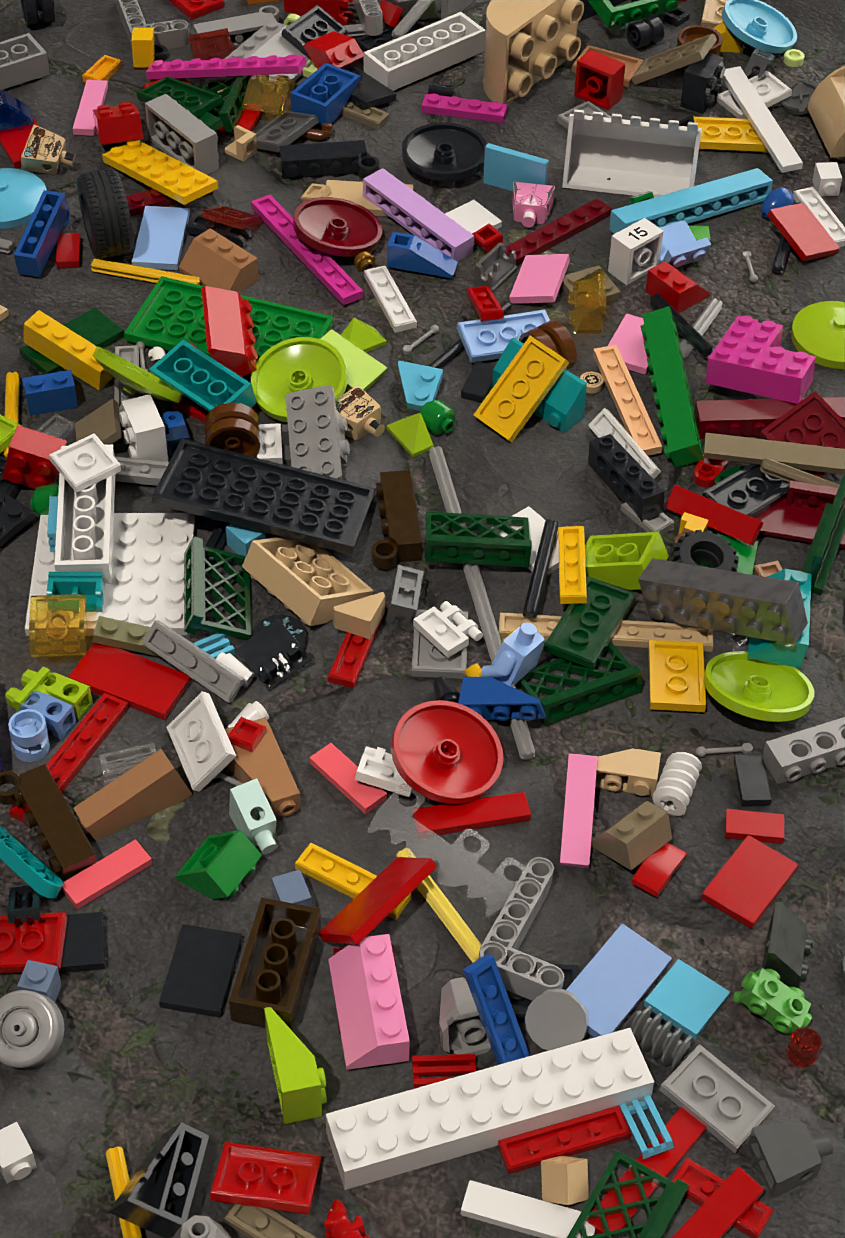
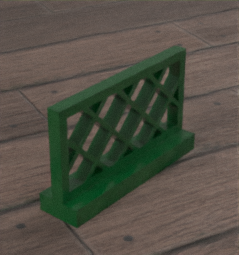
(232, 108)
(826, 541)
(480, 549)
(197, 586)
(585, 694)
(658, 1220)

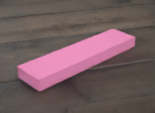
(93, 96)
(578, 811)

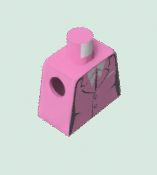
(532, 203)

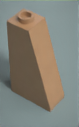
(270, 769)
(132, 797)

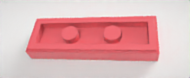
(341, 773)
(106, 874)

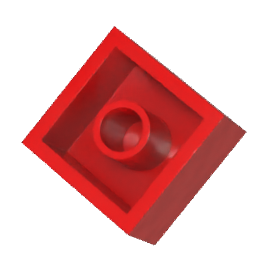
(599, 79)
(117, 123)
(29, 458)

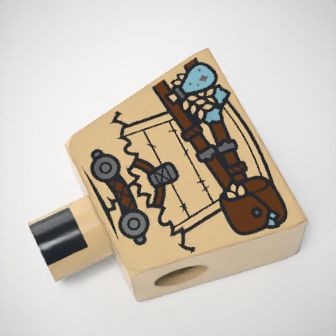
(45, 152)
(361, 413)

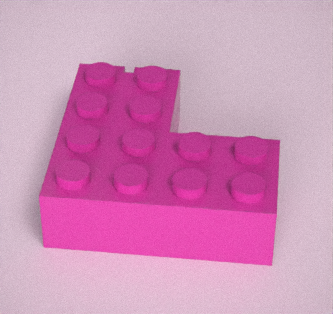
(755, 363)

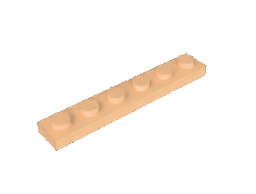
(627, 399)

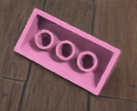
(369, 1004)

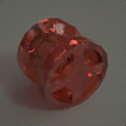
(804, 1039)

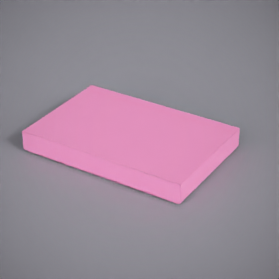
(539, 278)
(630, 344)

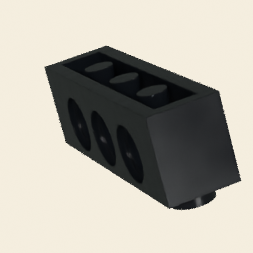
(626, 477)

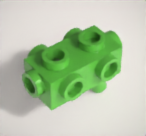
(774, 1000)

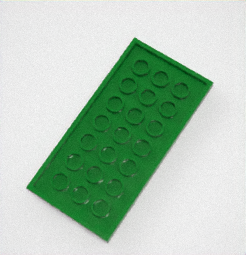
(176, 314)

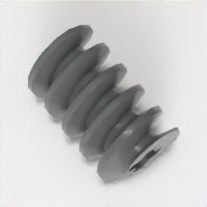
(659, 1038)

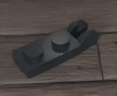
(199, 225)

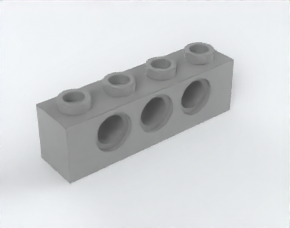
(806, 751)

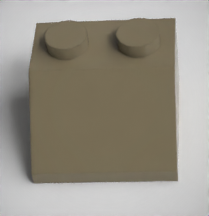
(635, 835)

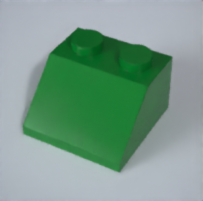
(220, 864)

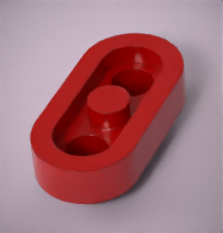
(707, 470)

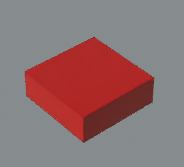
(246, 734)

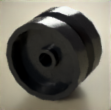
(30, 11)

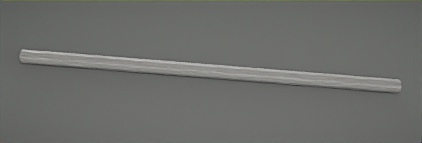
(479, 595)

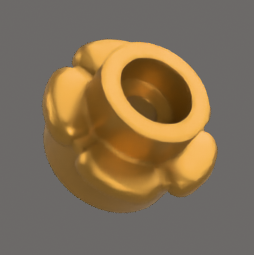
(364, 261)

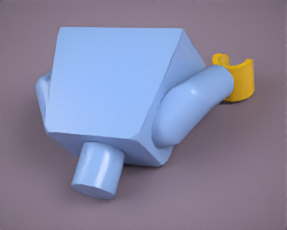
(515, 656)

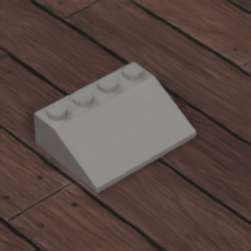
(269, 42)

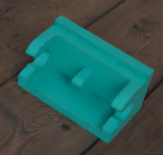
(79, 583)

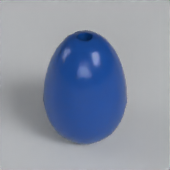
(777, 198)

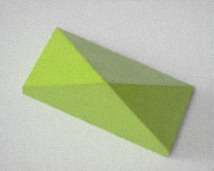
(363, 335)
(411, 434)

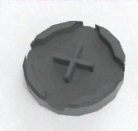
(798, 102)

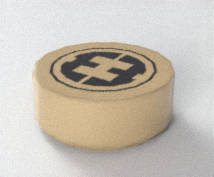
(594, 382)

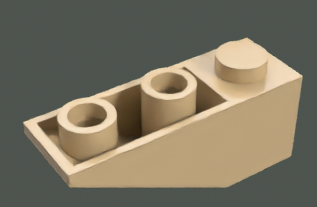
(628, 771)

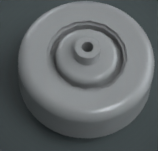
(29, 1029)

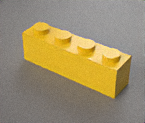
(65, 349)

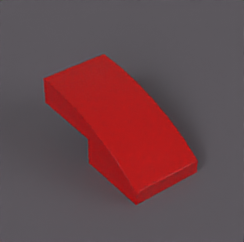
(658, 868)

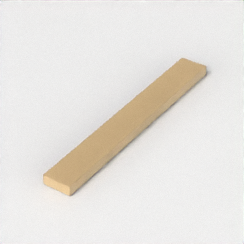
(628, 634)

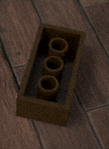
(275, 962)

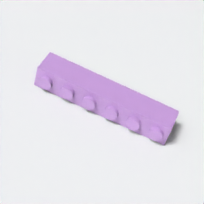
(417, 215)

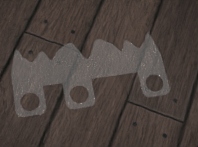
(457, 864)

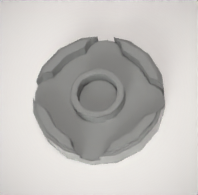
(556, 1019)

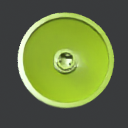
(821, 333)
(294, 367)
(135, 378)
(758, 687)

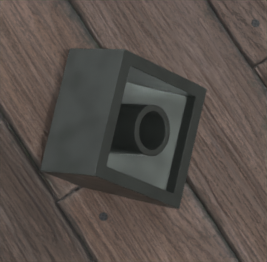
(786, 946)

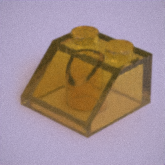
(269, 93)
(588, 303)
(58, 625)

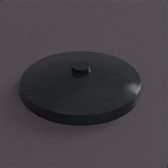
(444, 151)

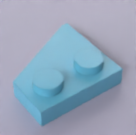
(419, 383)

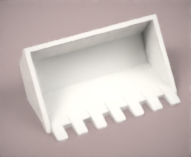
(631, 153)

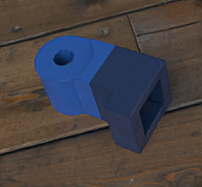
(174, 430)

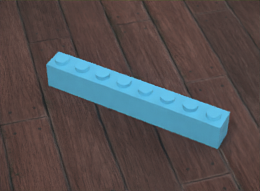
(697, 201)

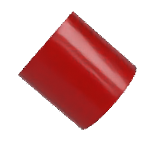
(487, 237)

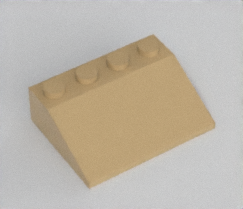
(303, 577)

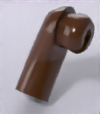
(319, 135)

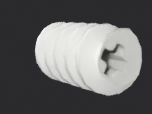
(677, 783)

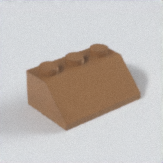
(219, 263)

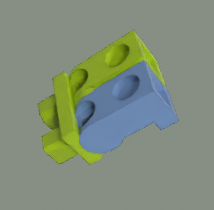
(54, 696)

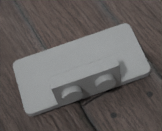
(316, 431)

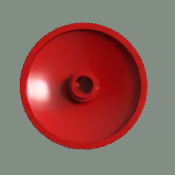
(446, 752)

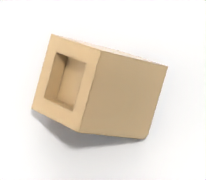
(244, 144)
(564, 1180)

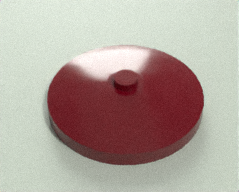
(337, 226)

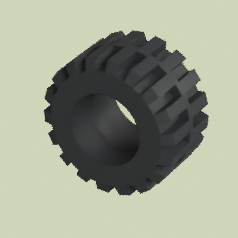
(705, 549)

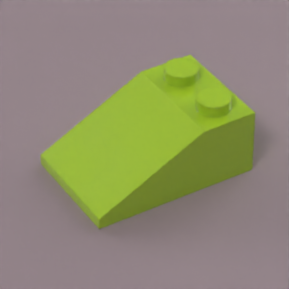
(622, 557)
(295, 1072)

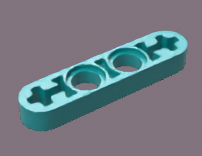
(28, 866)

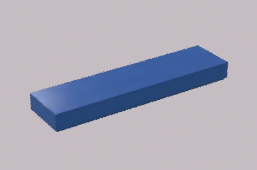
(495, 1010)

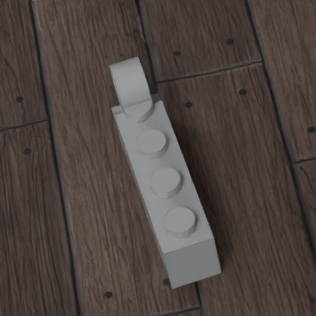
(240, 27)

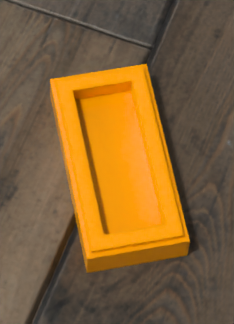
(103, 69)

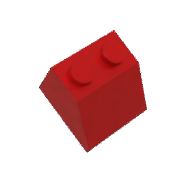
(335, 50)
(674, 287)

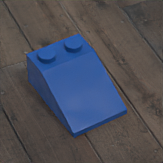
(324, 93)

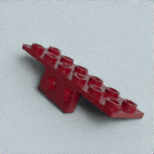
(799, 513)

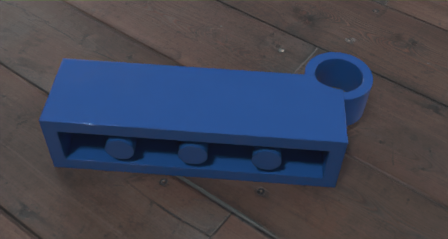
(42, 233)

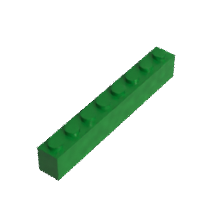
(672, 388)

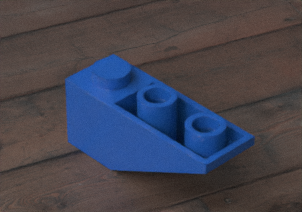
(416, 255)
(498, 700)

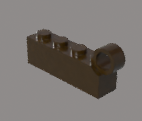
(399, 521)
(51, 818)

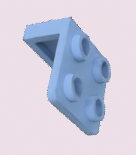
(680, 245)

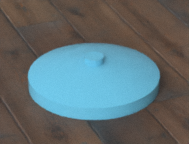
(759, 25)
(18, 196)

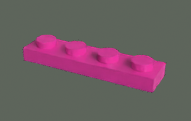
(464, 108)

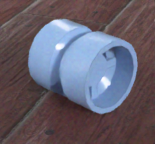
(29, 735)

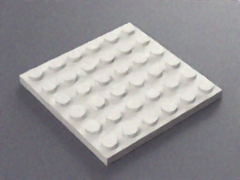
(144, 569)

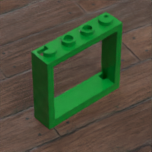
(631, 11)

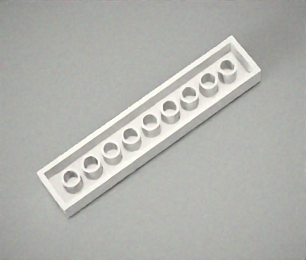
(485, 1107)

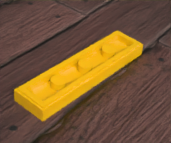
(572, 565)
(339, 874)

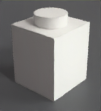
(827, 179)
(15, 1154)

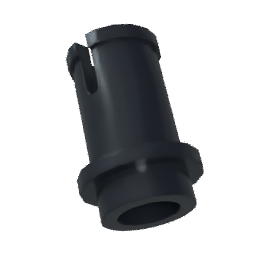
(442, 90)

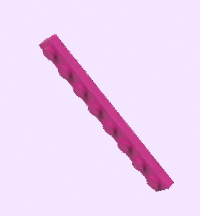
(226, 67)
(318, 262)

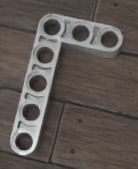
(370, 16)
(168, 33)
(518, 970)

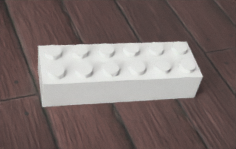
(425, 51)
(86, 527)

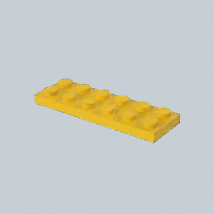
(160, 171)

